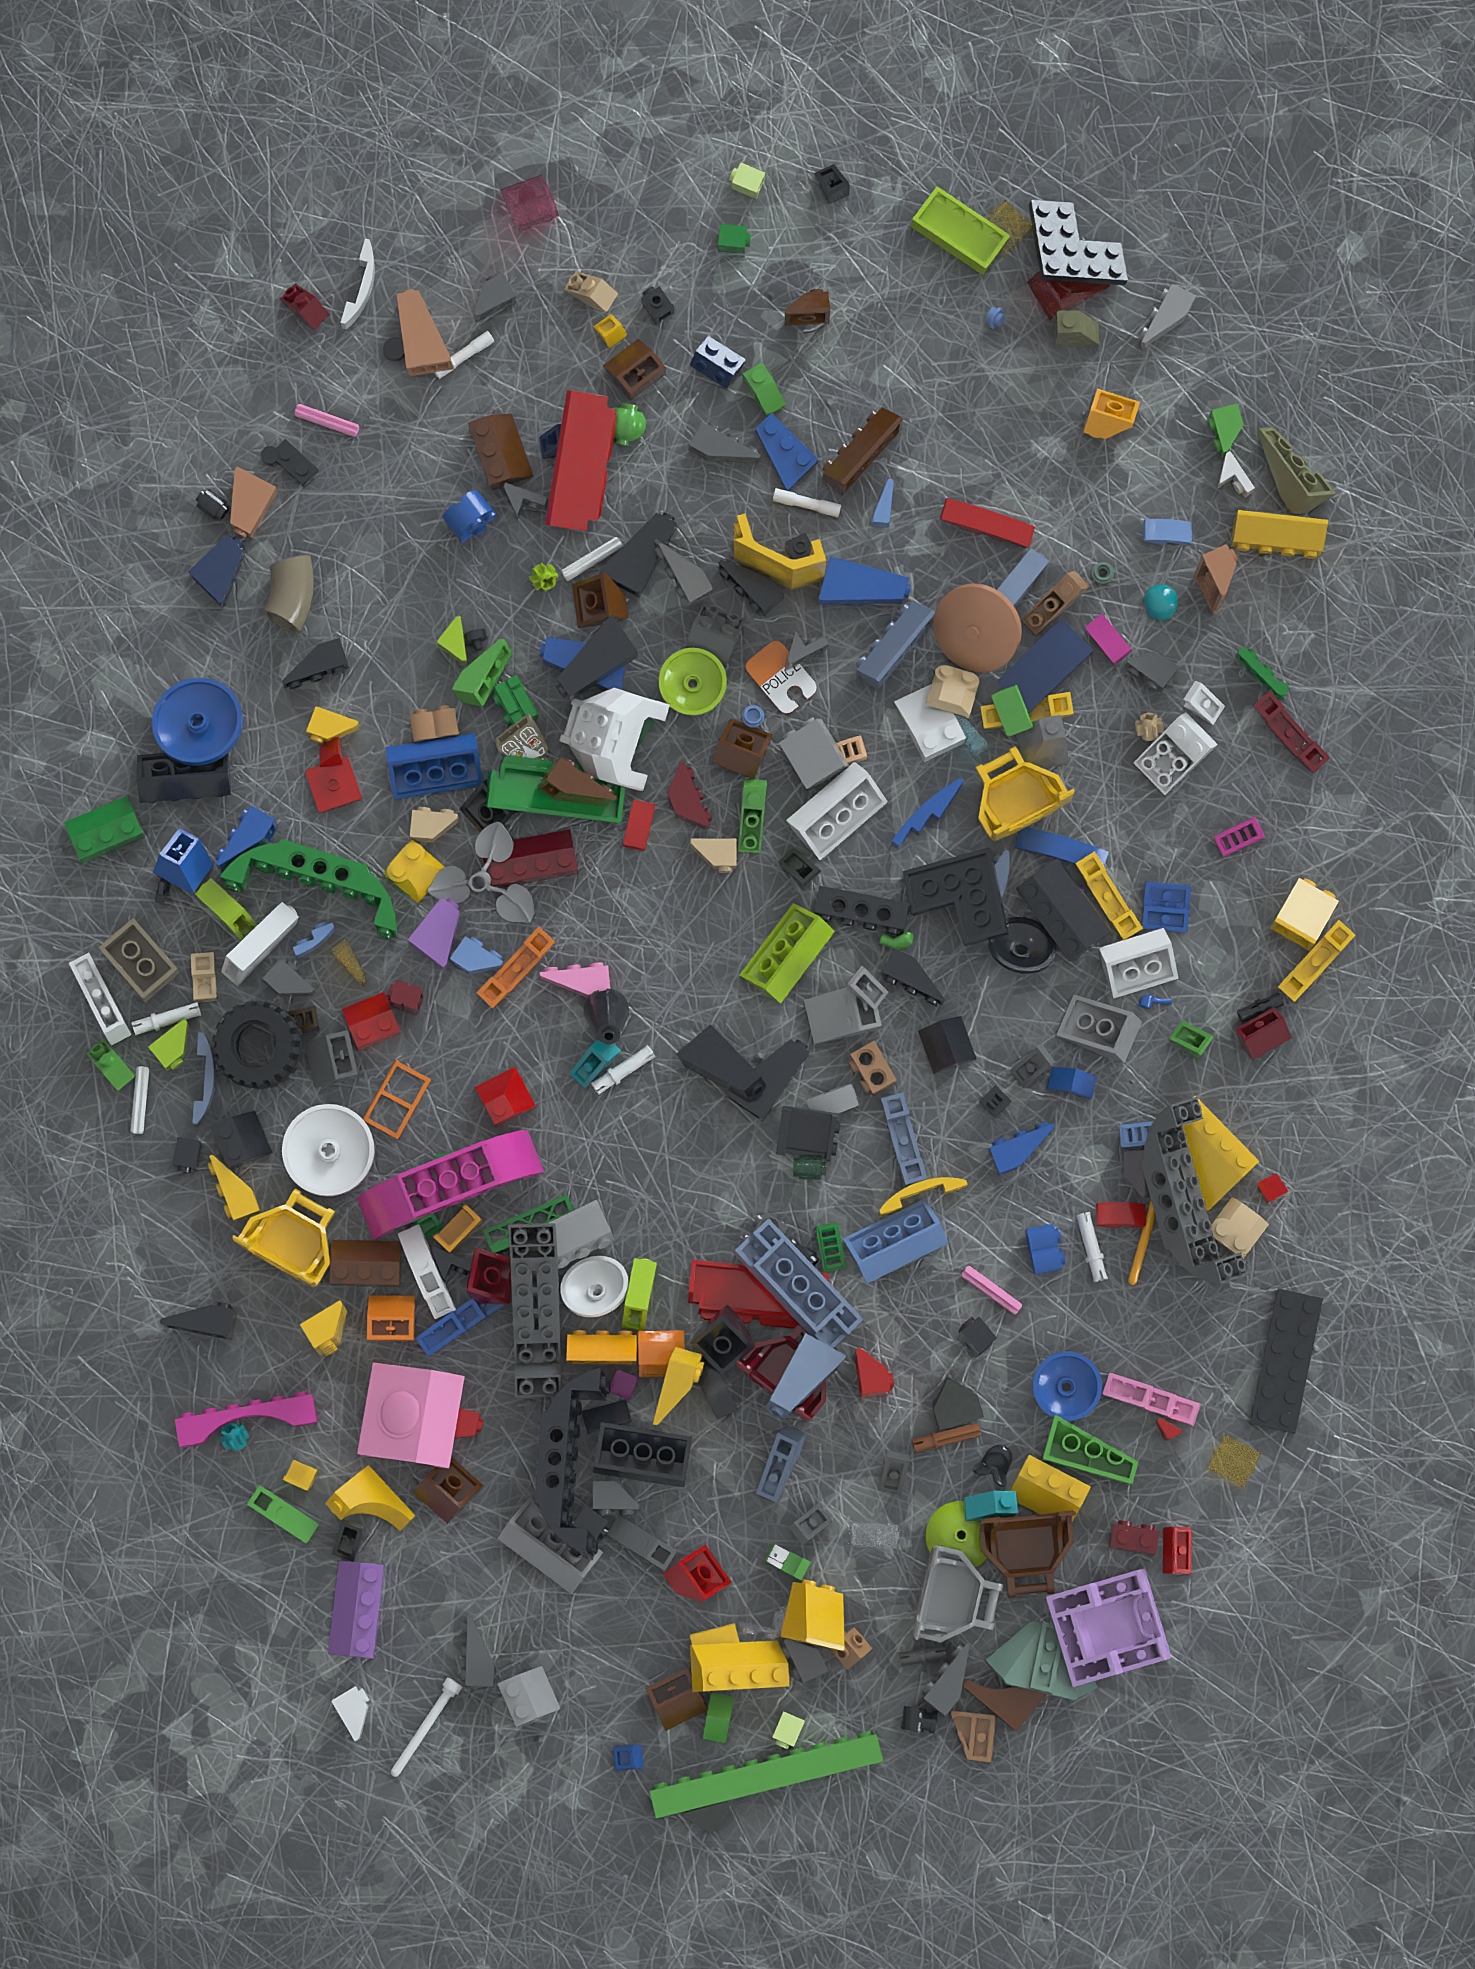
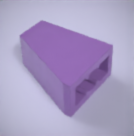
(437, 932)

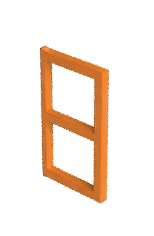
(381, 1091)

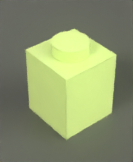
(747, 180)
(787, 1730)

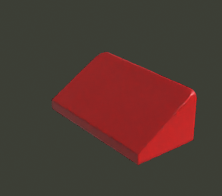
(1177, 1550)

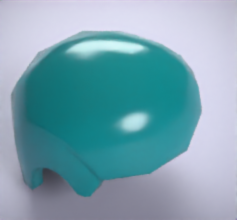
(1160, 602)

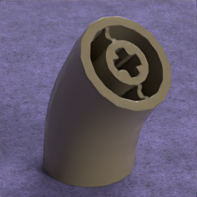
(290, 593)

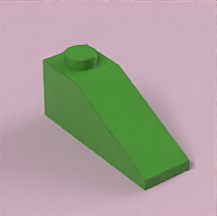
(482, 674)

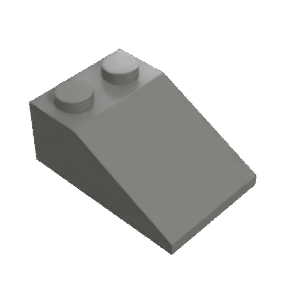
(1099, 1028)

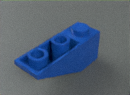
(1014, 1152)

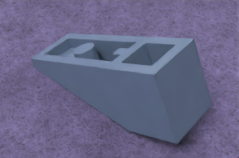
(781, 1462)

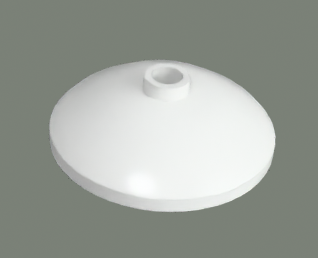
(590, 1278)

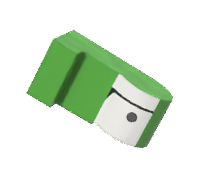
(787, 1562)

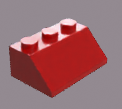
(872, 1376)

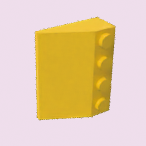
(1217, 1156)

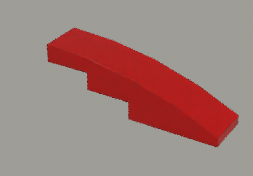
(987, 522)

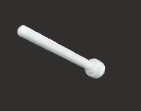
(449, 1690)

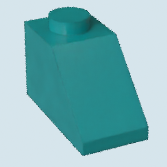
(594, 1062)
(990, 1505)

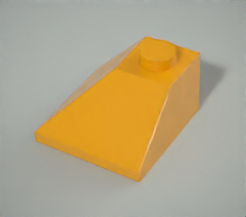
(1110, 414)

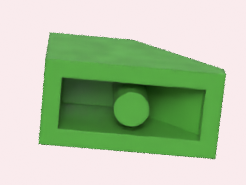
(763, 389)

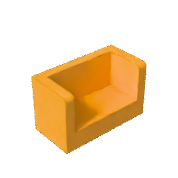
(458, 1229)

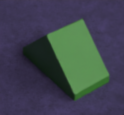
(1191, 1039)
(718, 1717)

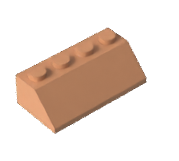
(1215, 574)

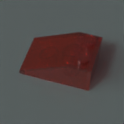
(1062, 295)

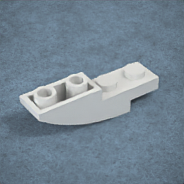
(426, 1271)

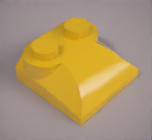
(413, 871)

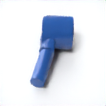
(1147, 1000)

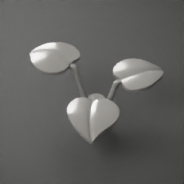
(495, 844)

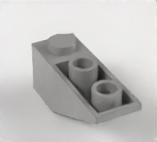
(1172, 312)

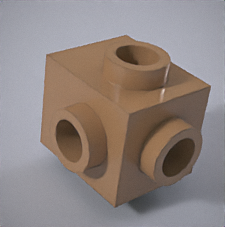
(854, 1649)

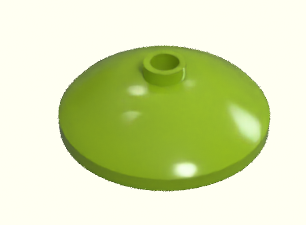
(688, 666)
(943, 1531)

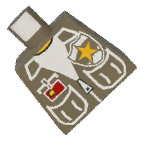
(523, 740)

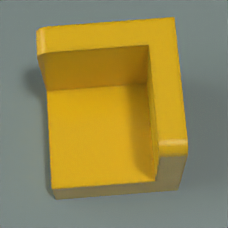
(301, 1475)

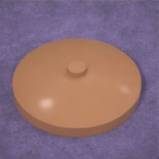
(977, 627)

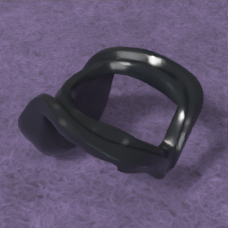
(995, 1462)

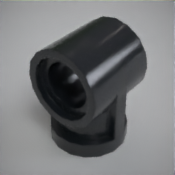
(919, 1719)

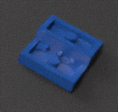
(1166, 906)

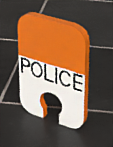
(769, 673)

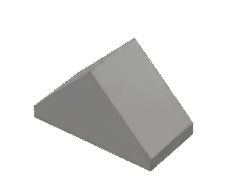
(867, 988)

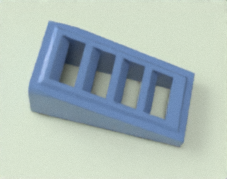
(881, 516)
(1127, 1135)

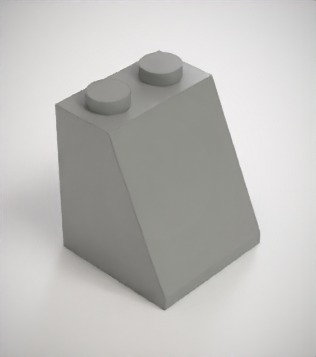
(529, 1696)

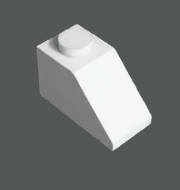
(352, 1710)

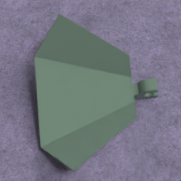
(1036, 1663)

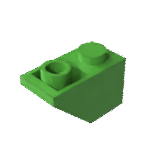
(1226, 426)
(110, 1064)

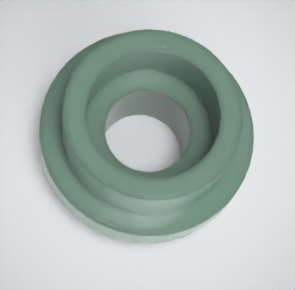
(1102, 566)

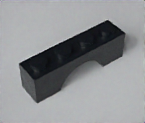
(975, 1337)

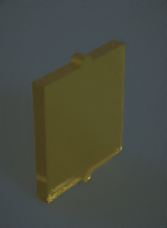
(1011, 222)
(1234, 1460)

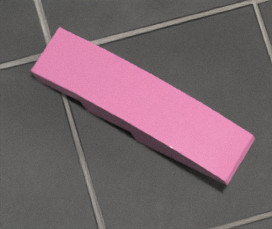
(1151, 1399)

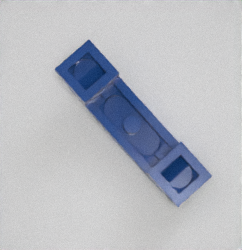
(1056, 846)

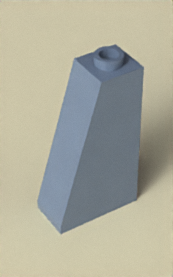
(1023, 576)
(806, 1371)

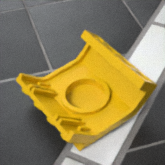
(779, 568)

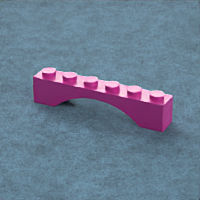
(198, 1429)

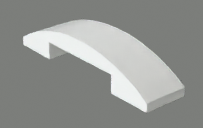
(353, 311)

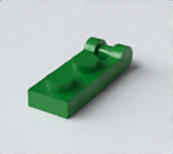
(1263, 674)

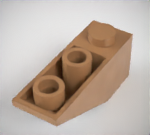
(1055, 602)

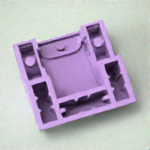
(1108, 1627)

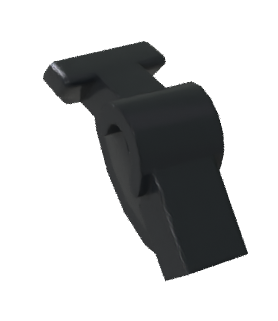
(162, 891)

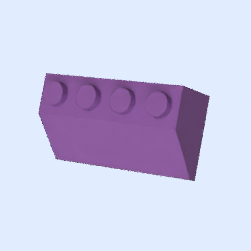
(356, 1609)

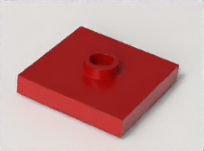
(333, 785)

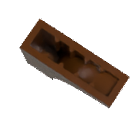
(1009, 1704)

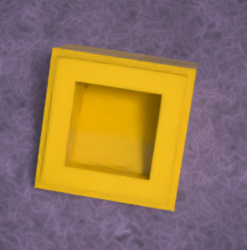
(610, 330)

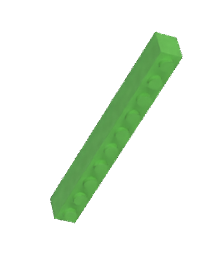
(766, 1775)

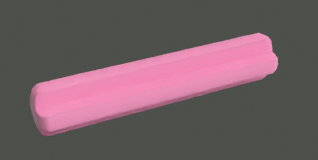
(326, 420)
(991, 1290)

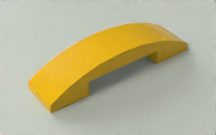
(1050, 706)
(1107, 896)
(1316, 961)
(948, 1184)

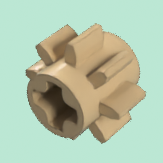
(1149, 726)

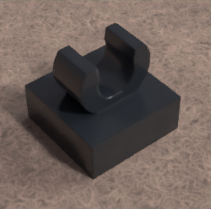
(995, 1101)

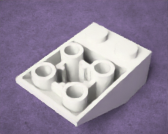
(1175, 753)

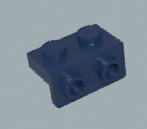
(717, 362)

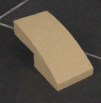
(204, 977)

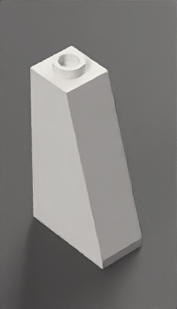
(259, 943)

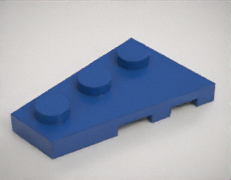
(789, 456)

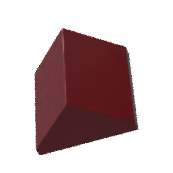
(489, 1278)

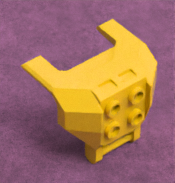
(1018, 795)
(290, 1239)

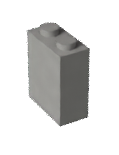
(813, 753)

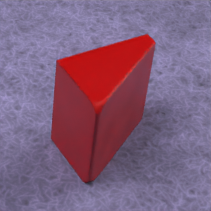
(331, 752)
(1272, 1188)
(1167, 1430)

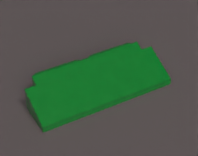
(516, 789)

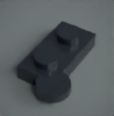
(290, 460)

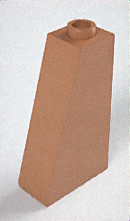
(421, 340)

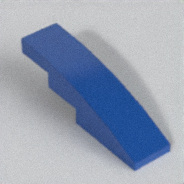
(932, 808)
(455, 1325)

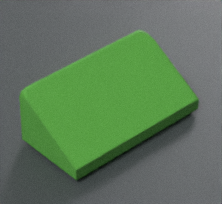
(1011, 710)

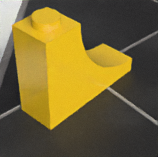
(369, 1495)

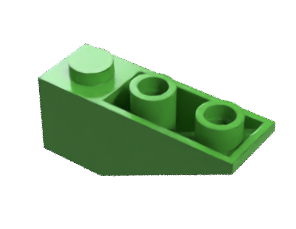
(752, 815)
(283, 1514)

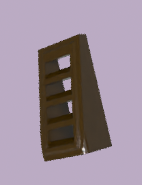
(313, 1015)

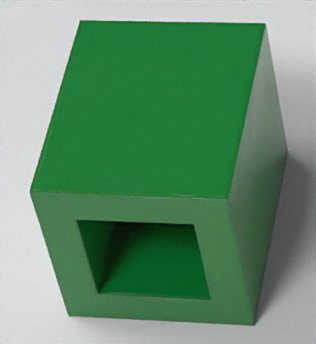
(733, 238)

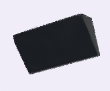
(611, 1413)

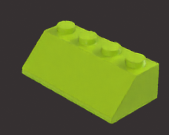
(787, 952)

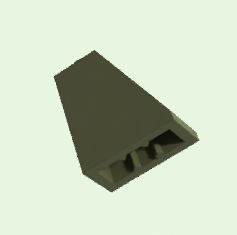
(1075, 330)

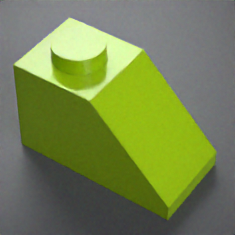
(172, 1046)

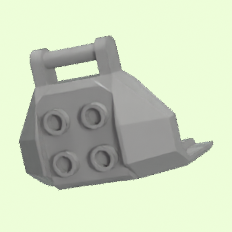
(952, 1597)

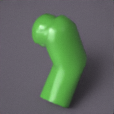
(900, 942)

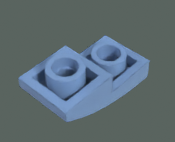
(1167, 530)
(321, 934)

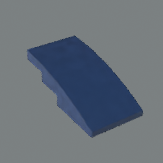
(1046, 664)

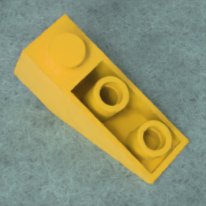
(238, 1195)

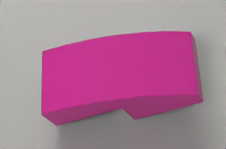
(1108, 639)

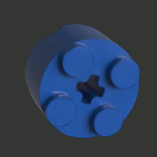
(469, 516)

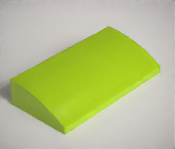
(959, 230)

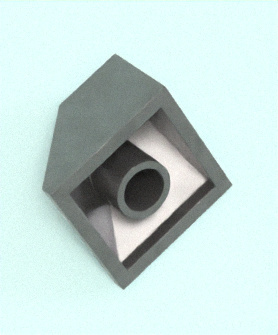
(1044, 743)

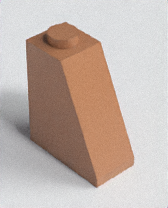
(249, 502)

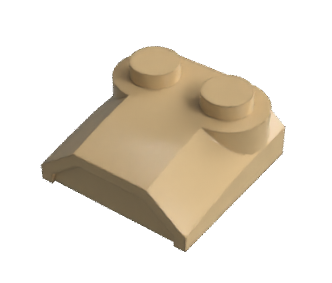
(953, 690)
(1237, 1227)

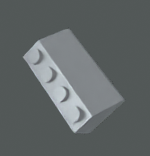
(581, 1233)
(536, 1543)

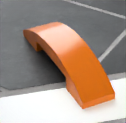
(516, 968)

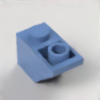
(475, 959)

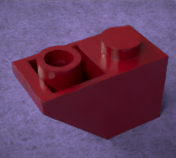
(304, 306)

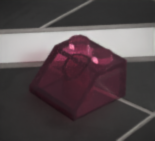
(530, 203)

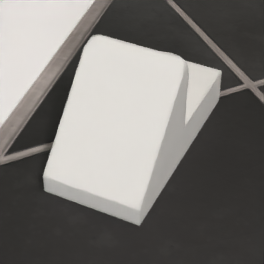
(1232, 471)
(1203, 703)

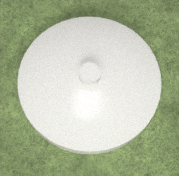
(328, 1150)

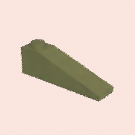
(1295, 481)

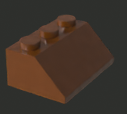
(500, 450)
(365, 1263)

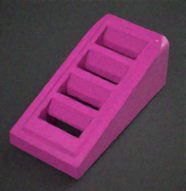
(1256, 826)

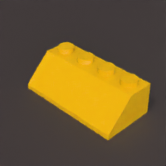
(1279, 534)
(326, 1328)
(738, 1666)

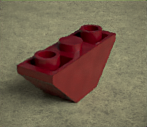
(686, 798)

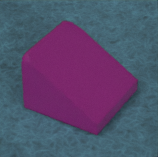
(623, 1384)

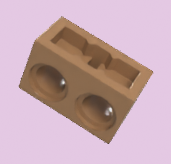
(877, 1066)

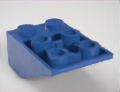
(254, 831)

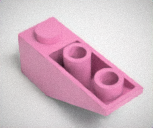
(579, 980)

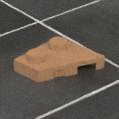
(976, 1734)

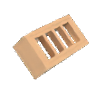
(860, 747)

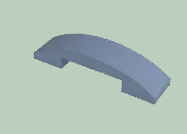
(202, 1107)
(903, 1139)

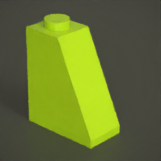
(226, 909)
(639, 1294)

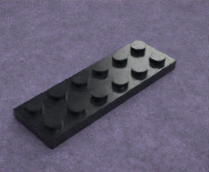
(1286, 1361)

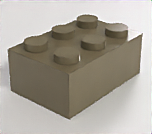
(139, 960)

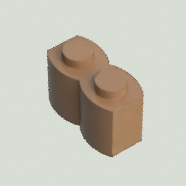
(434, 724)

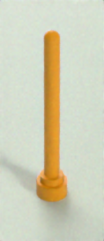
(1142, 1246)

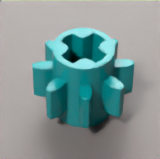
(234, 1436)

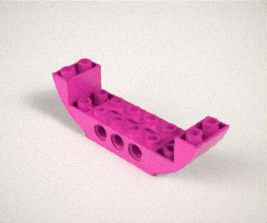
(449, 1181)

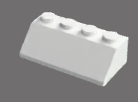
(837, 810)

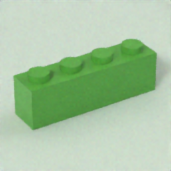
(1082, 1452)

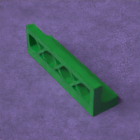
(503, 1245)

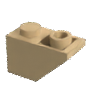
(591, 291)
(429, 825)

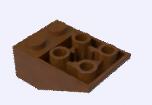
(571, 785)

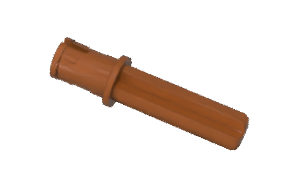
(946, 1437)

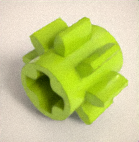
(543, 576)

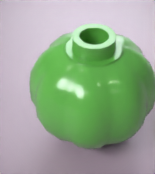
(629, 424)

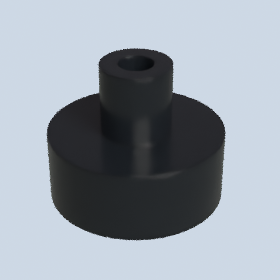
(476, 638)

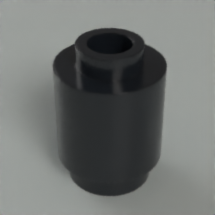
(212, 504)

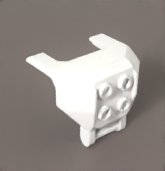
(606, 733)

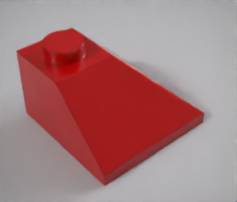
(505, 1097)
(697, 1575)

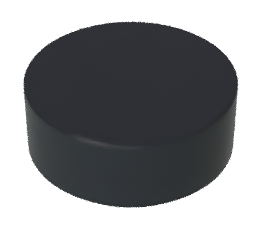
(394, 349)

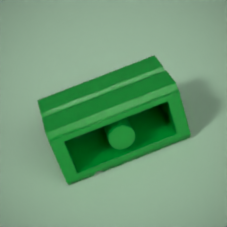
(514, 700)

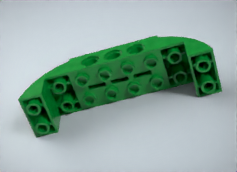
(284, 855)

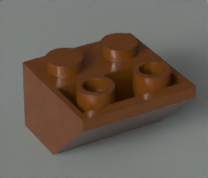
(635, 369)
(675, 1699)

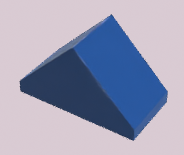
(1072, 1081)

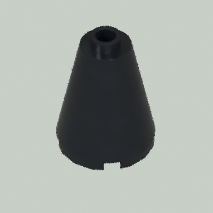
(606, 1014)

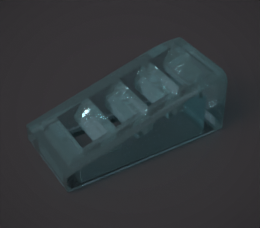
(975, 742)

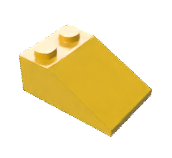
(682, 1372)

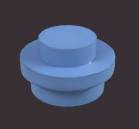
(995, 317)
(753, 716)

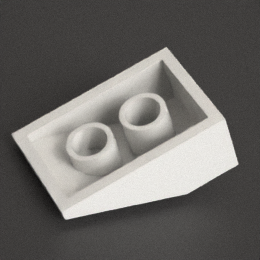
(930, 728)

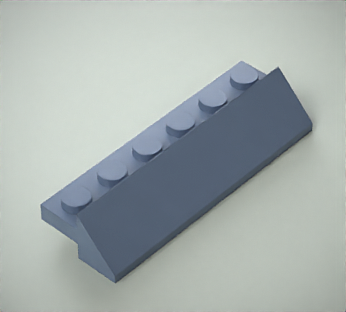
(797, 1284)

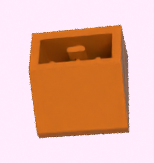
(391, 1318)

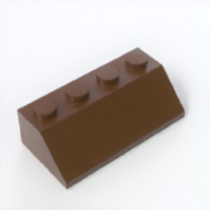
(862, 450)

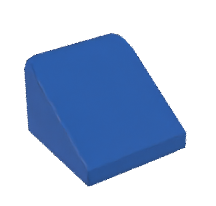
(628, 1757)

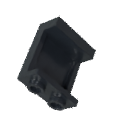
(807, 1133)

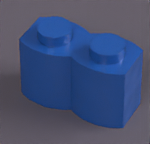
(1044, 1249)

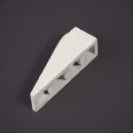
(99, 999)

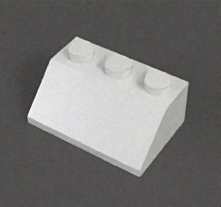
(1138, 963)

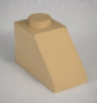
(717, 853)

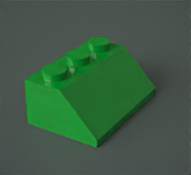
(104, 830)

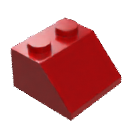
(371, 1021)

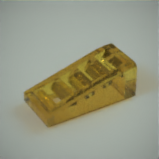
(347, 958)

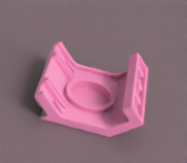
(410, 1415)

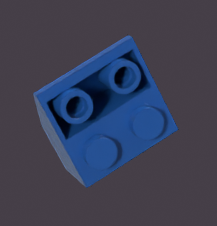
(184, 861)

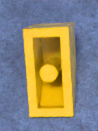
(328, 725)

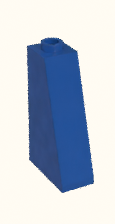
(858, 584)
(560, 652)

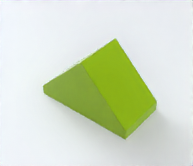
(453, 641)

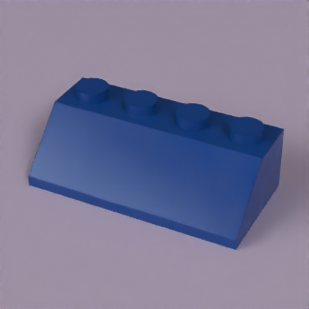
(434, 766)

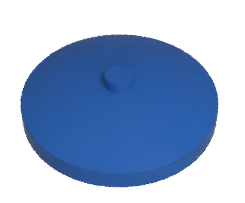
(197, 721)

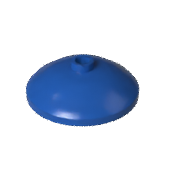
(1079, 1374)

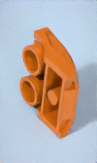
(656, 1350)

